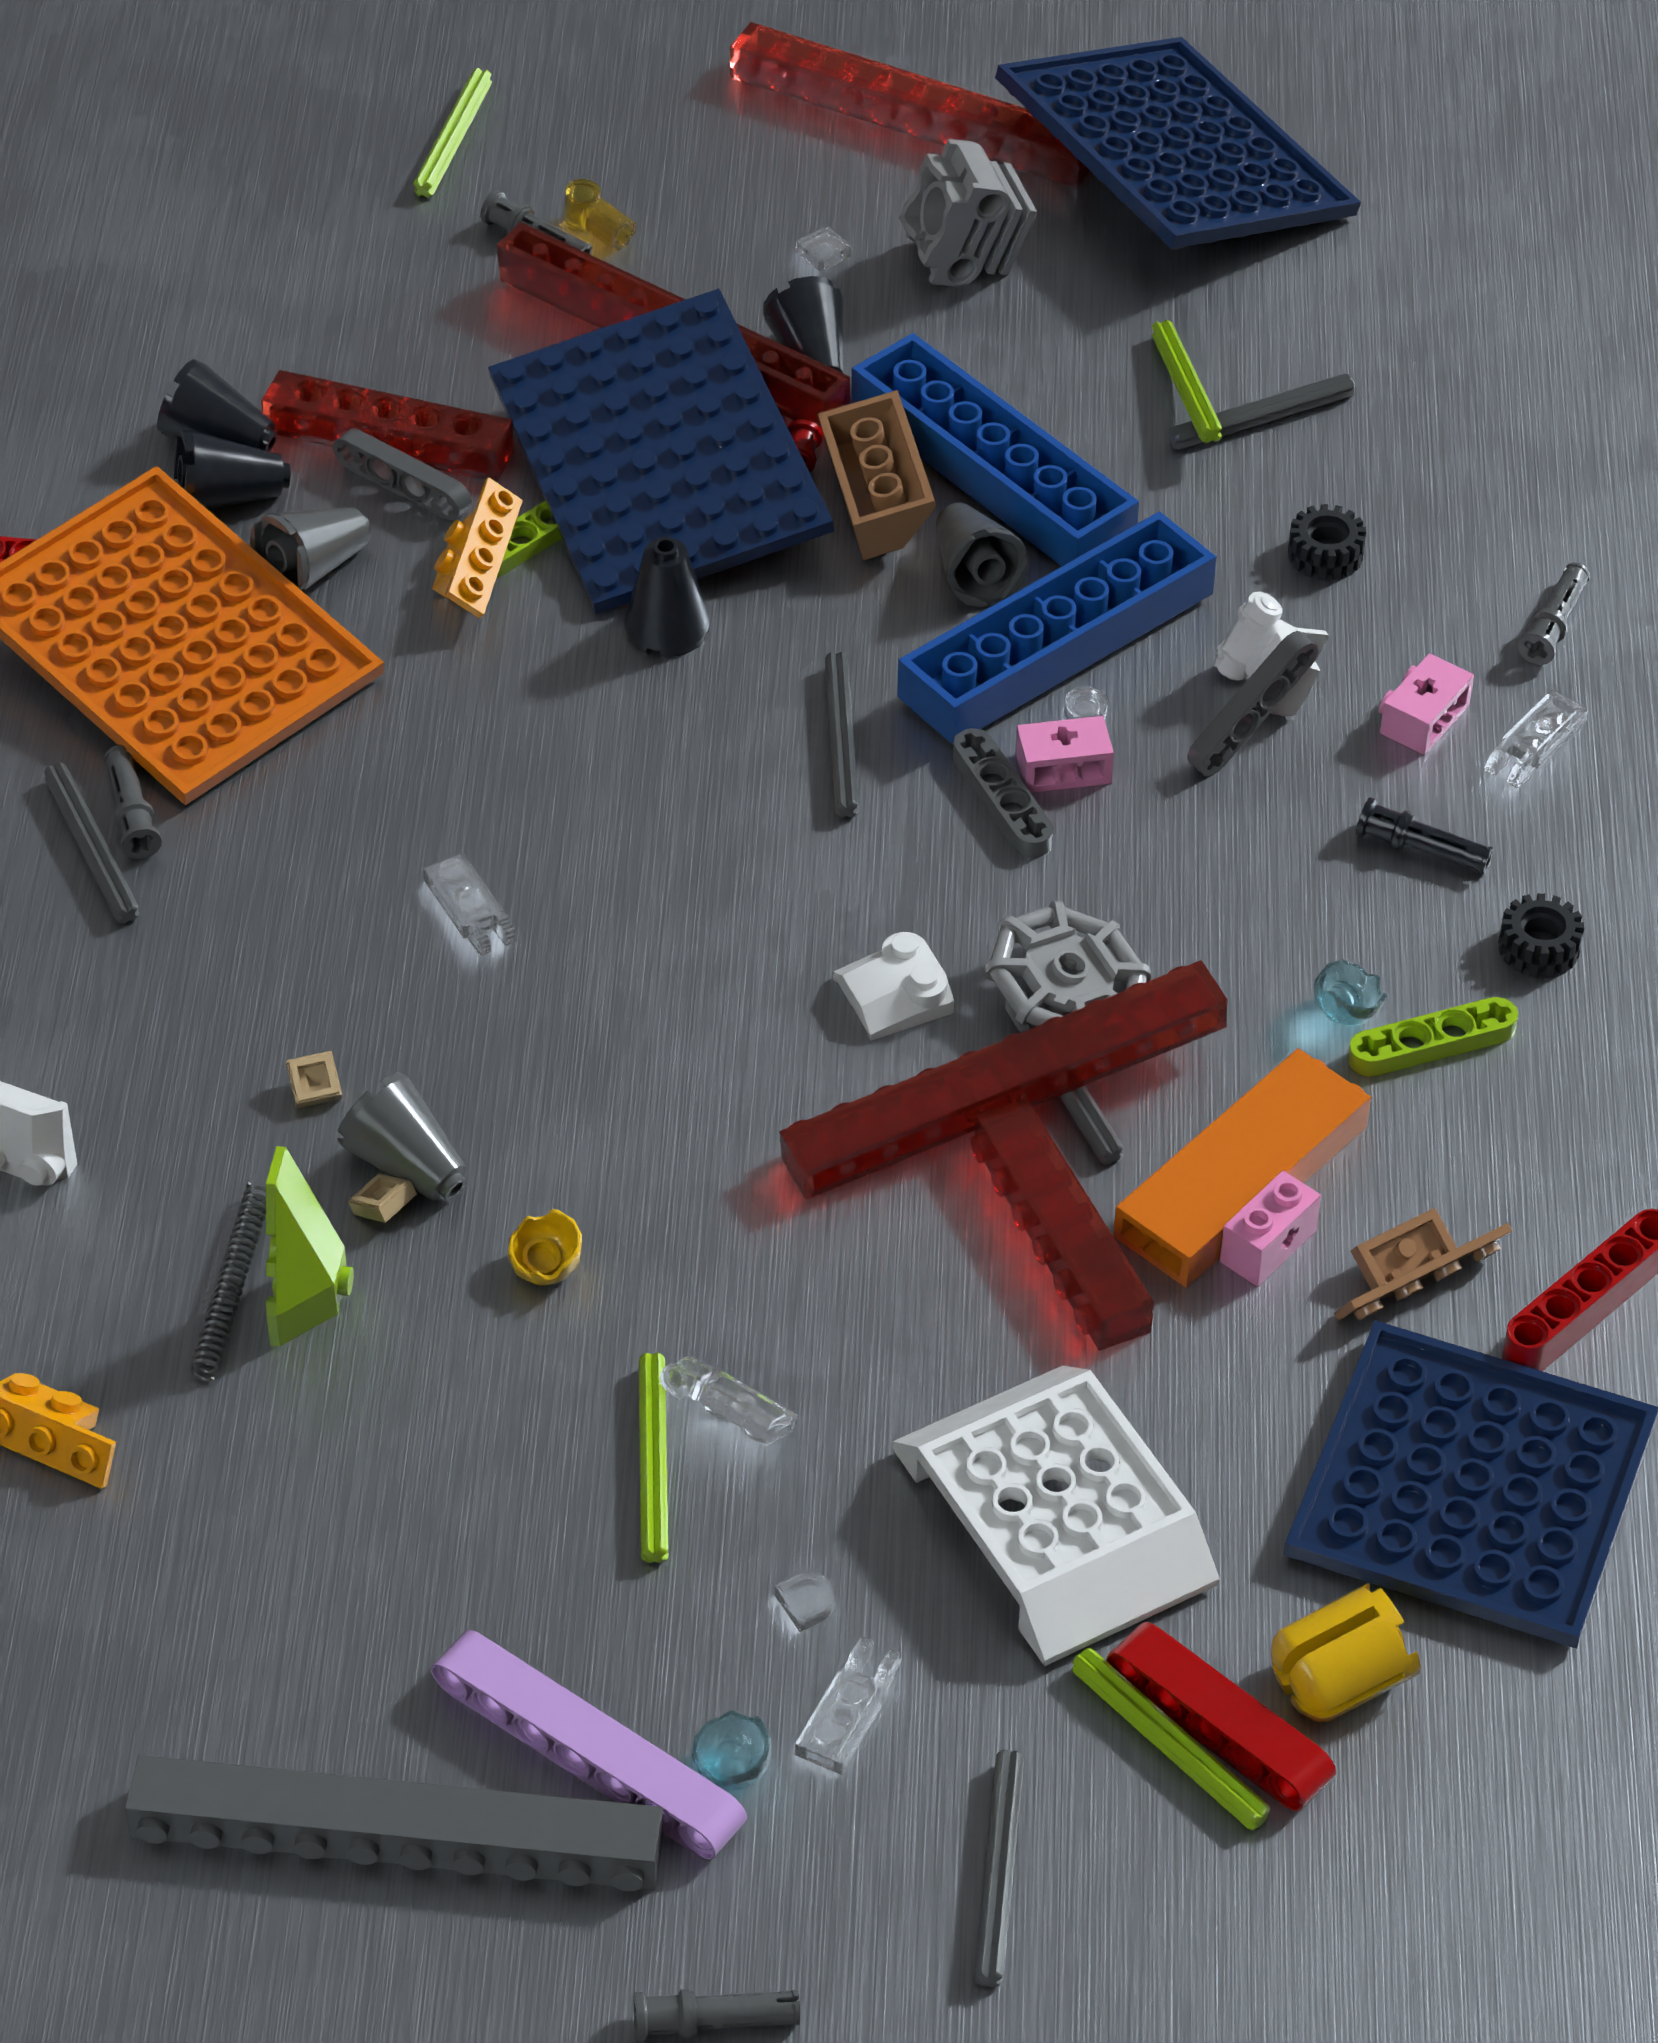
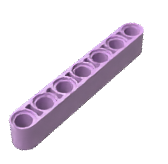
(588, 1742)

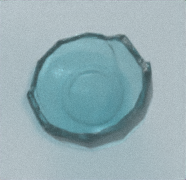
(1348, 993)
(732, 1751)

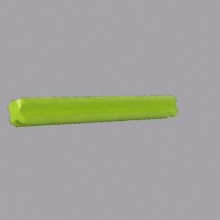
(452, 133)
(1186, 381)
(653, 1459)
(1171, 1739)

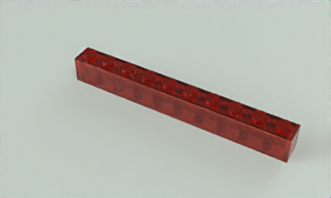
(900, 101)
(611, 295)
(1031, 1065)

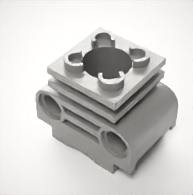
(967, 214)

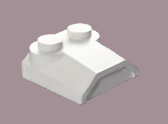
(896, 986)
(35, 1137)

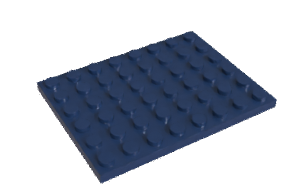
(1177, 142)
(659, 437)

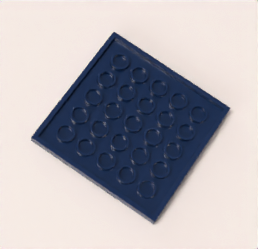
(1473, 1483)

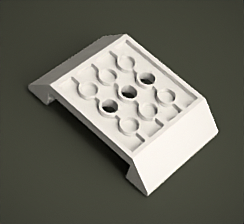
(1076, 1557)

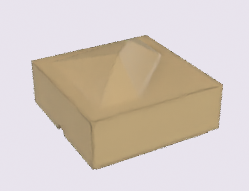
(313, 1079)
(382, 1197)

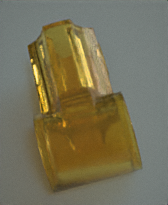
(590, 213)

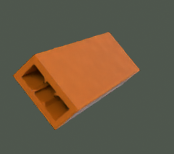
(1285, 1123)

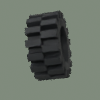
(1329, 526)
(1537, 953)

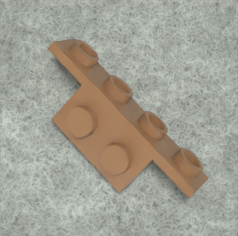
(1409, 1254)

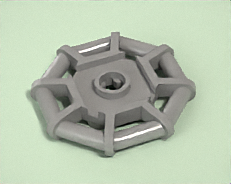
(1059, 946)

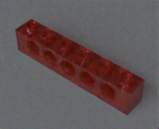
(428, 431)

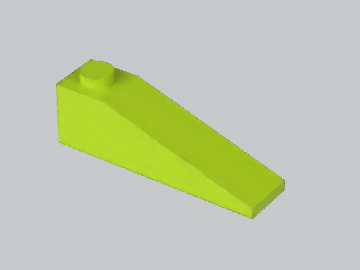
(303, 1255)

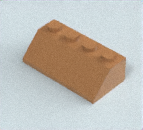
(878, 472)

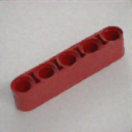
(1585, 1294)
(1223, 1717)

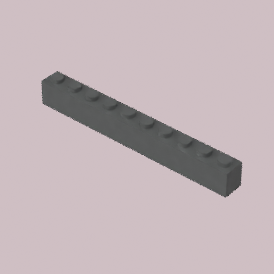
(395, 1822)

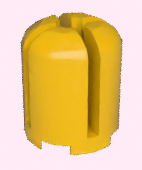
(1343, 1655)

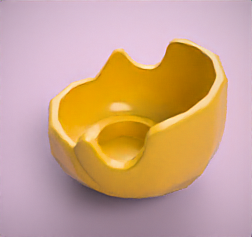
(545, 1248)

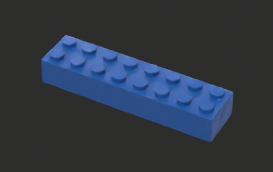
(997, 452)
(1056, 626)

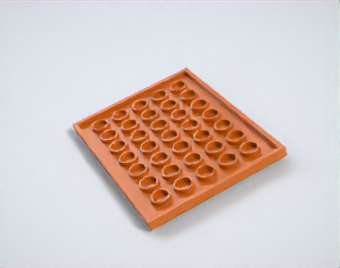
(175, 634)

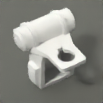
(1255, 637)

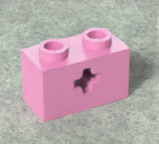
(1425, 703)
(1064, 754)
(1270, 1228)

